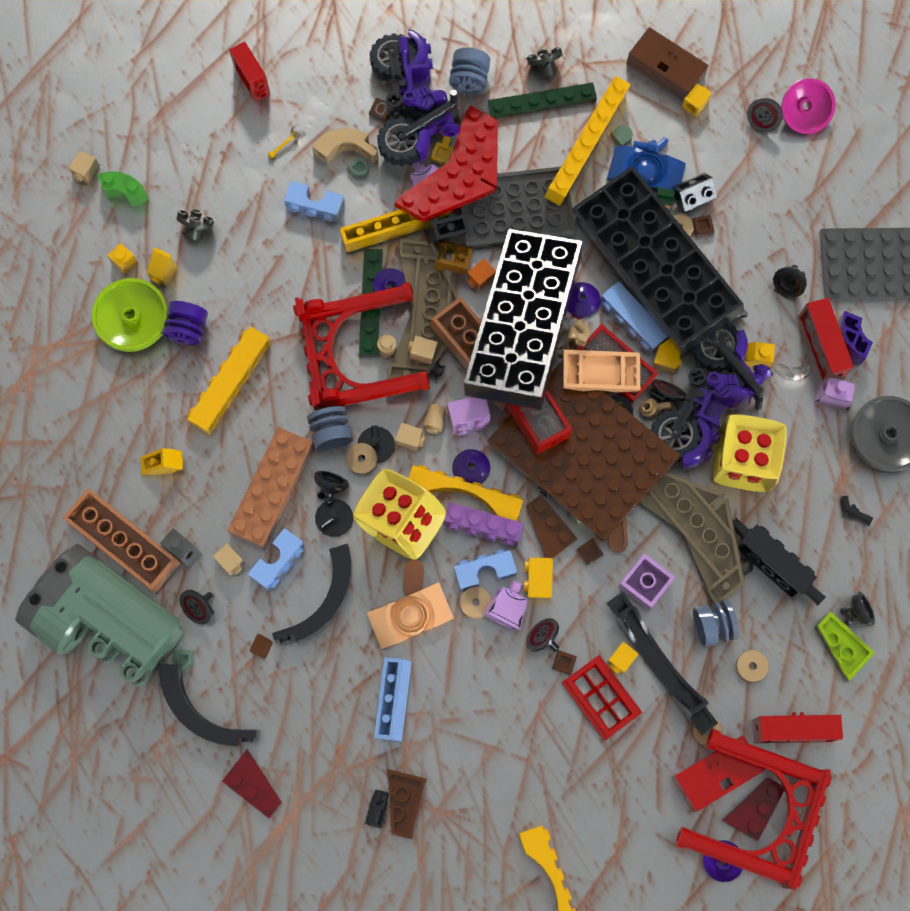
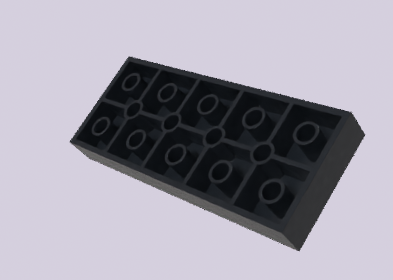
(658, 260)
(523, 319)

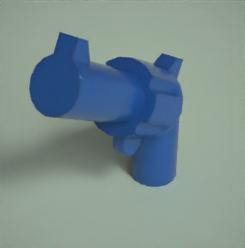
(651, 146)

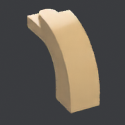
(344, 139)

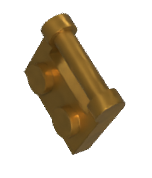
(459, 259)

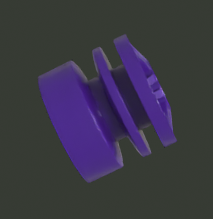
(184, 323)

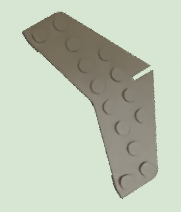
(432, 294)
(705, 528)

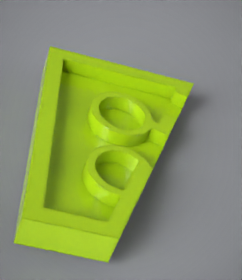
(844, 645)

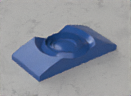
(655, 169)

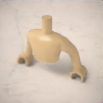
(577, 335)

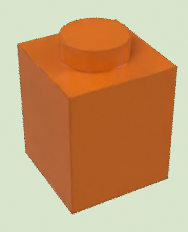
(480, 275)

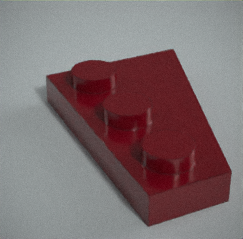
(252, 785)
(756, 809)

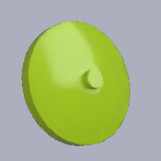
(129, 314)

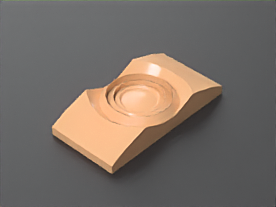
(601, 370)
(410, 615)

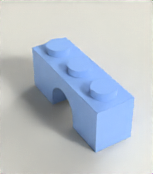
(328, 207)
(500, 563)
(268, 574)

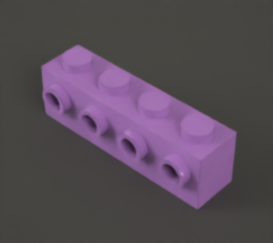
(483, 524)

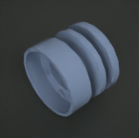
(469, 70)
(330, 428)
(719, 622)

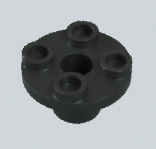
(545, 61)
(194, 223)

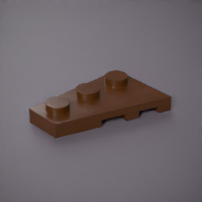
(550, 529)
(405, 799)

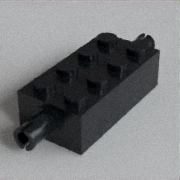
(777, 563)

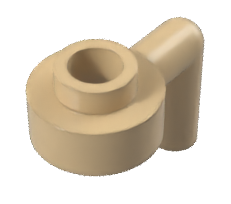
(655, 408)

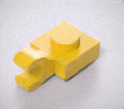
(442, 151)

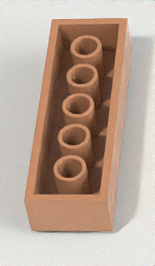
(459, 330)
(271, 488)
(121, 540)

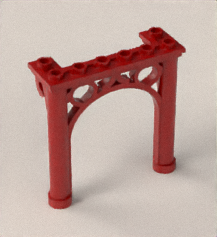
(318, 311)
(811, 778)

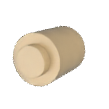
(386, 346)
(434, 418)

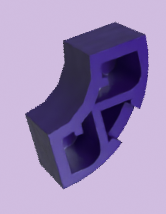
(855, 340)

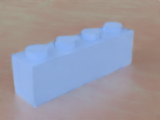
(633, 317)
(392, 699)

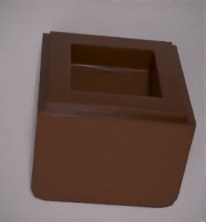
(261, 646)

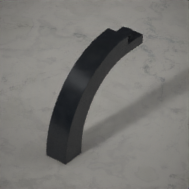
(331, 605)
(179, 703)

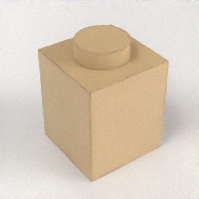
(83, 167)
(422, 349)
(409, 437)
(229, 560)

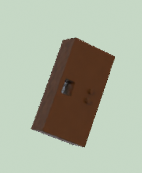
(666, 63)

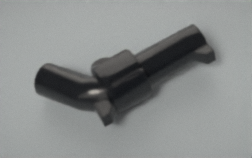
(853, 512)

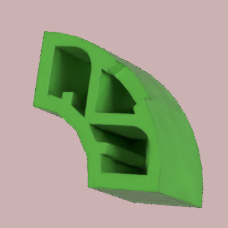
(122, 186)

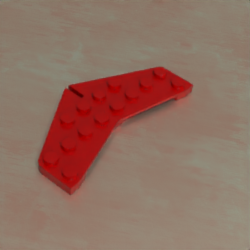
(464, 178)

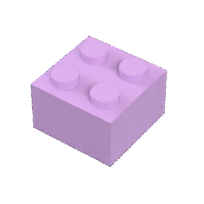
(468, 415)
(646, 582)

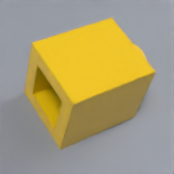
(696, 99)
(122, 258)
(622, 658)

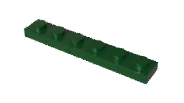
(542, 100)
(370, 319)

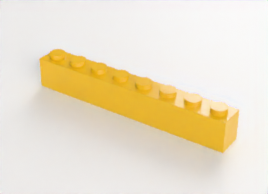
(587, 140)

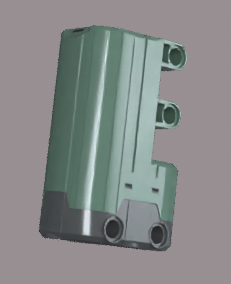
(88, 595)

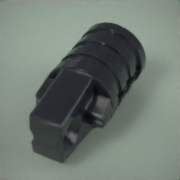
(377, 809)

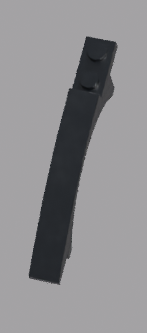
(676, 686)

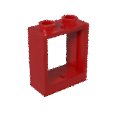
(249, 71)

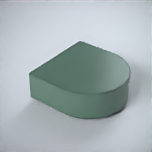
(622, 135)
(359, 168)
(183, 658)

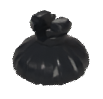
(790, 281)
(330, 484)
(859, 610)

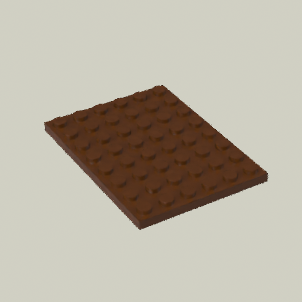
(602, 464)

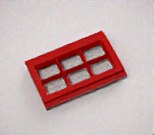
(601, 697)

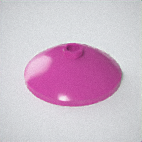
(819, 109)

